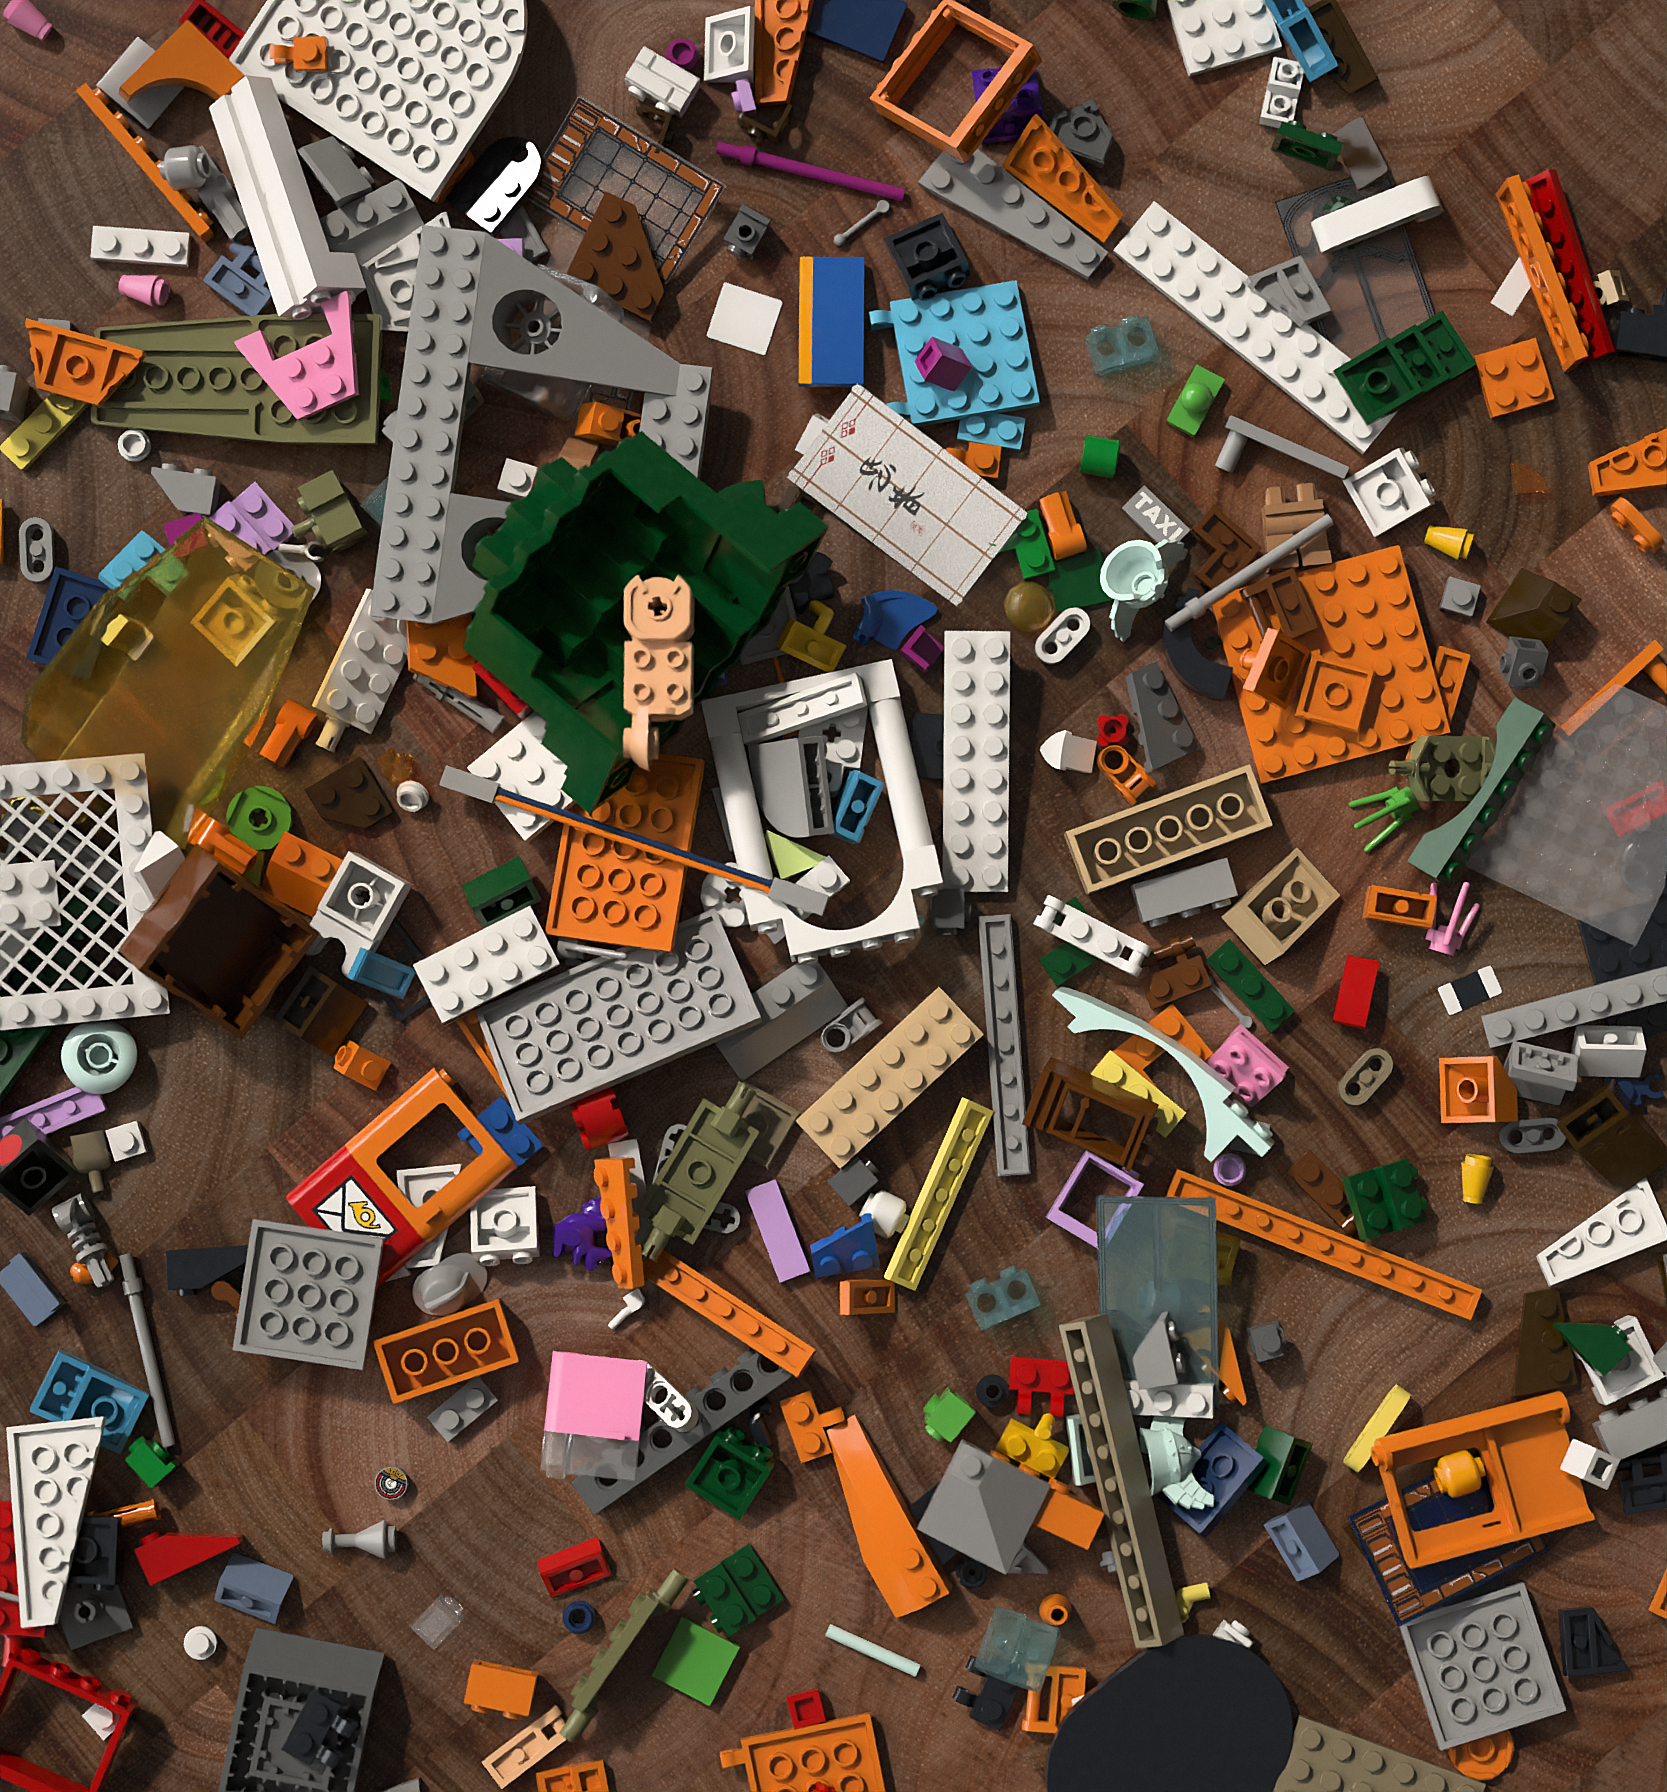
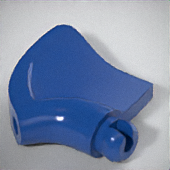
(891, 616)

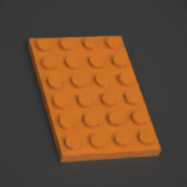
(618, 891)

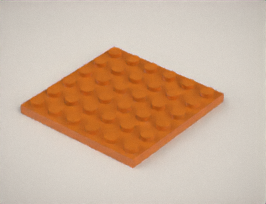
(1362, 619)

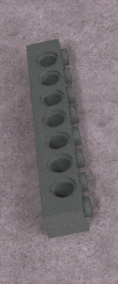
(599, 1494)

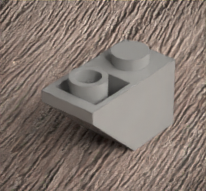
(189, 491)
(1157, 1357)

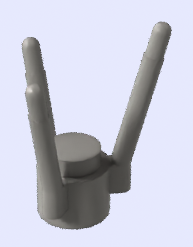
(574, 949)

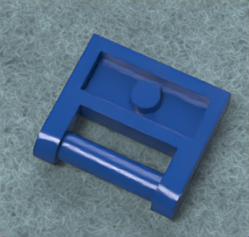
(501, 1122)

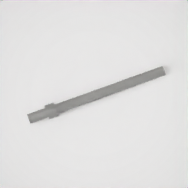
(1197, 607)
(133, 1287)

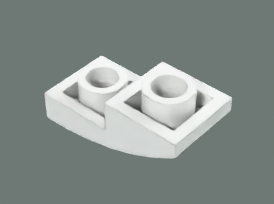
(1281, 92)

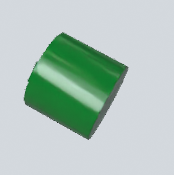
(1099, 456)

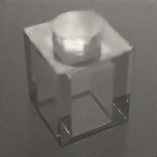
(438, 1621)

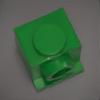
(150, 1461)

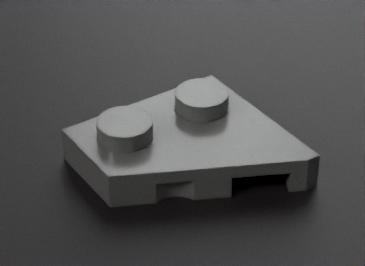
(1291, 291)

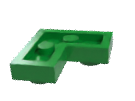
(1030, 547)

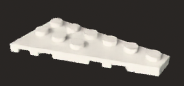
(49, 1493)

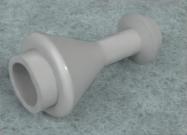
(377, 1539)

